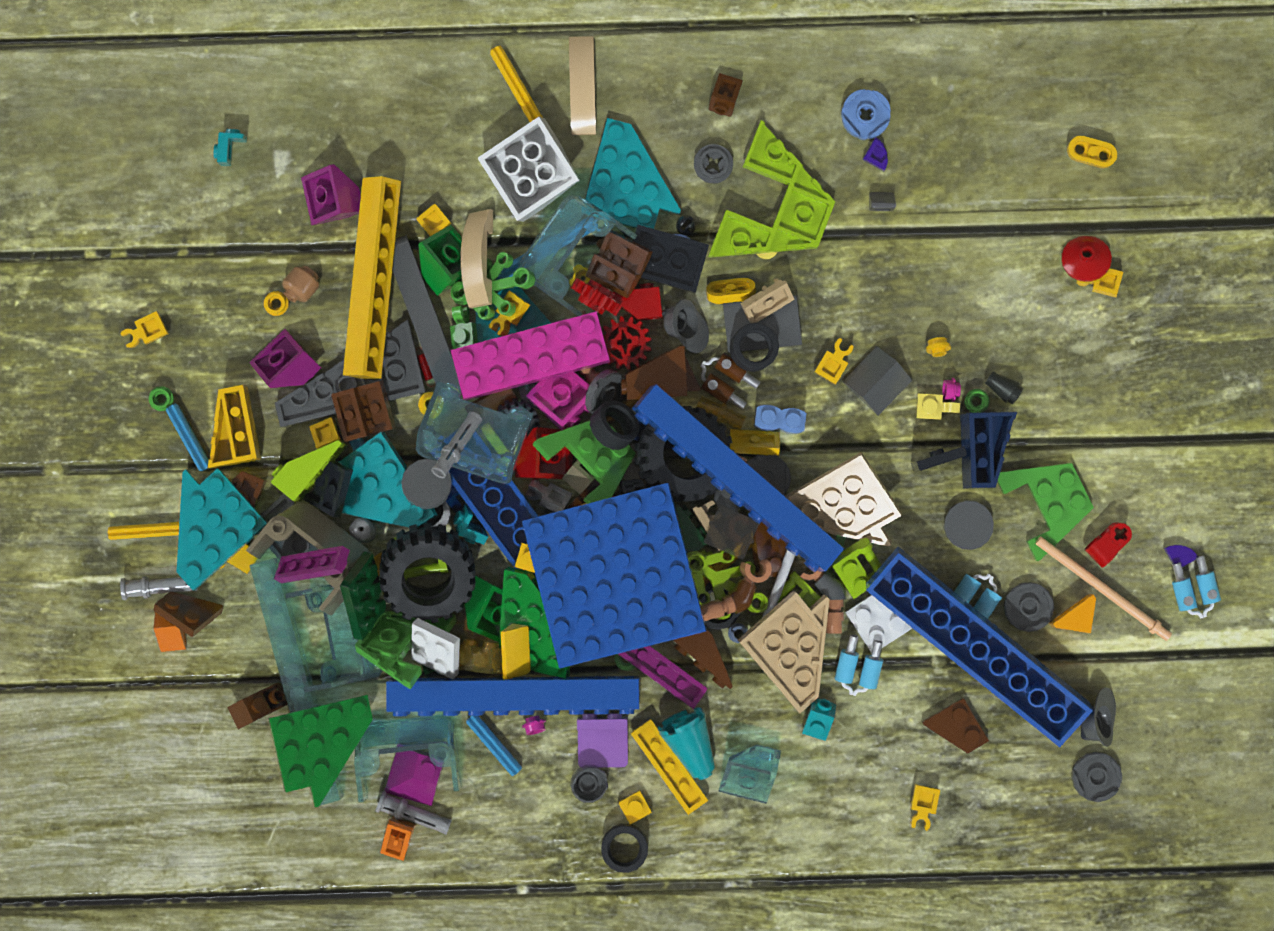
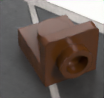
(725, 95)

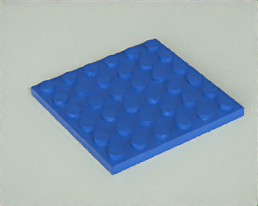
(614, 575)

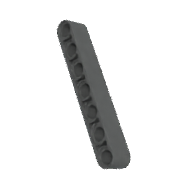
(423, 313)

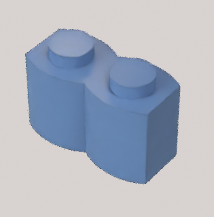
(772, 418)

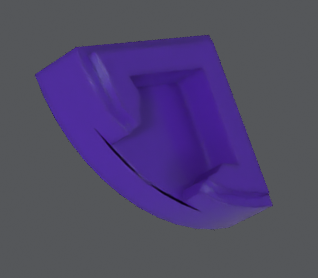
(877, 155)
(1181, 554)

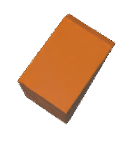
(168, 635)
(397, 838)

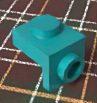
(223, 149)
(467, 529)
(819, 719)

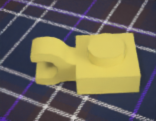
(932, 406)

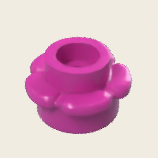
(951, 389)
(534, 725)

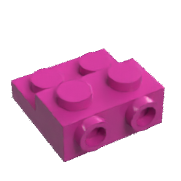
(561, 399)

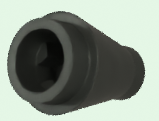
(1004, 387)

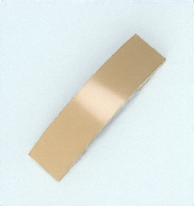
(582, 85)
(474, 259)

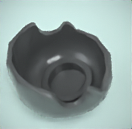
(589, 783)

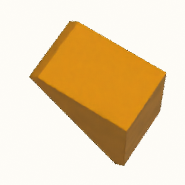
(1077, 617)

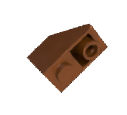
(258, 705)

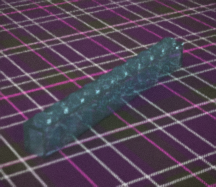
(287, 646)

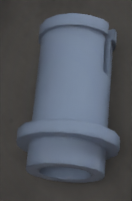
(734, 627)

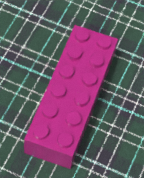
(530, 356)

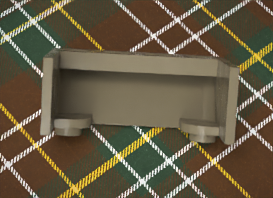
(320, 533)

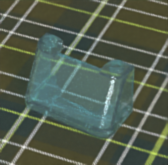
(493, 446)

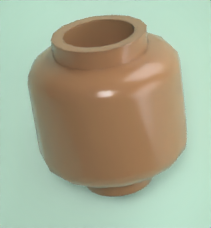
(300, 284)

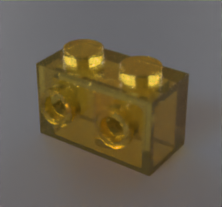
(480, 658)

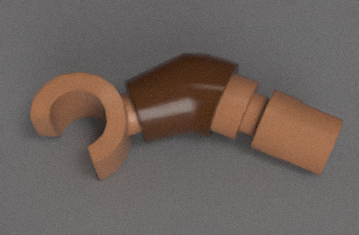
(741, 596)

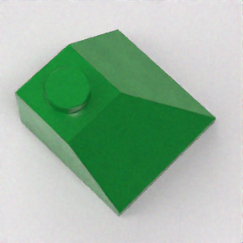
(441, 259)
(484, 609)

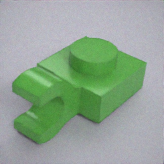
(464, 332)

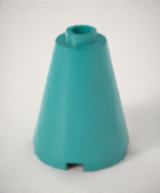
(690, 741)

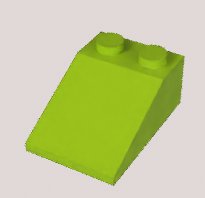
(299, 475)

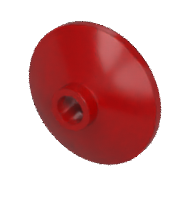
(1086, 268)

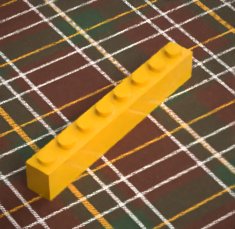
(371, 277)

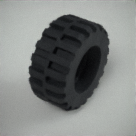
(655, 471)
(429, 602)

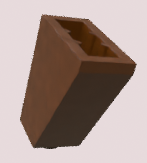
(664, 370)

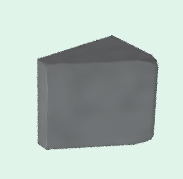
(882, 201)

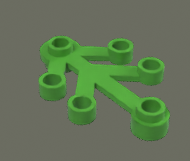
(493, 271)

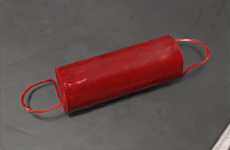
(425, 367)

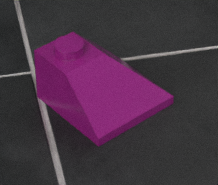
(330, 195)
(284, 362)
(414, 777)

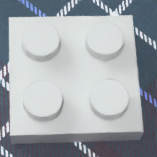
(876, 622)
(435, 648)

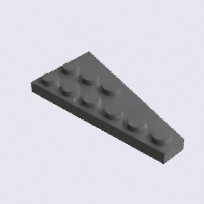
(399, 373)

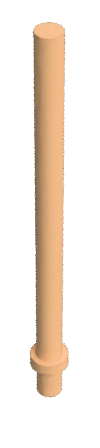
(1153, 625)

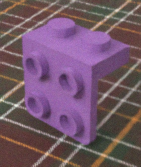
(602, 740)

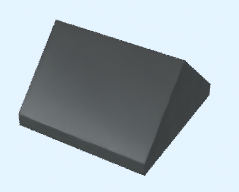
(877, 380)

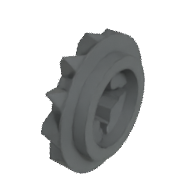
(714, 152)

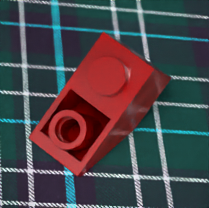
(642, 302)

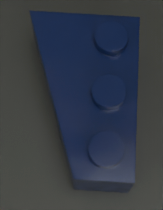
(985, 443)

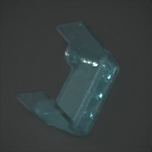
(559, 238)
(346, 663)
(407, 734)

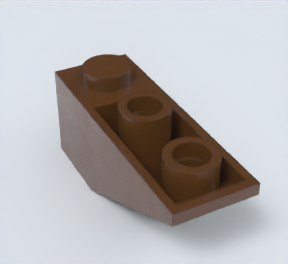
(704, 650)

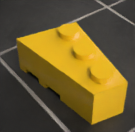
(234, 429)

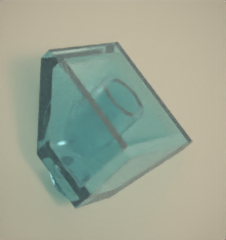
(751, 773)

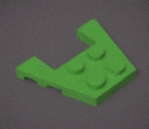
(602, 462)
(1057, 495)
(391, 641)

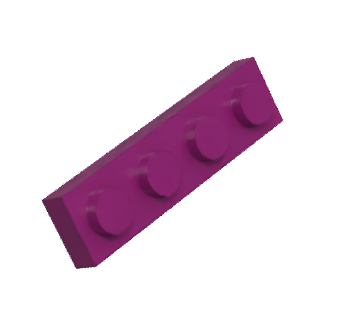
(312, 564)
(666, 674)

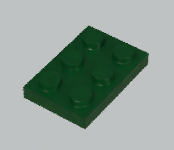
(363, 596)

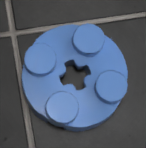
(866, 100)

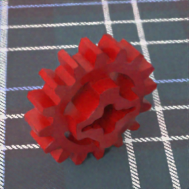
(596, 296)
(636, 342)

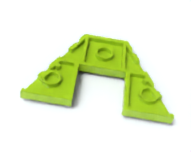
(800, 216)

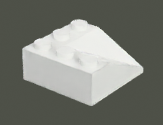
(529, 169)

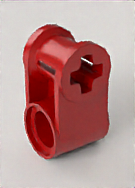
(1105, 546)

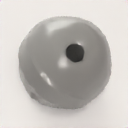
(367, 534)

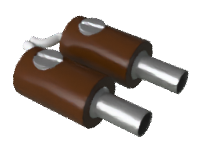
(719, 388)

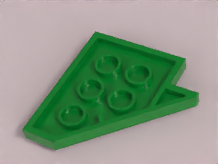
(524, 606)
(317, 743)

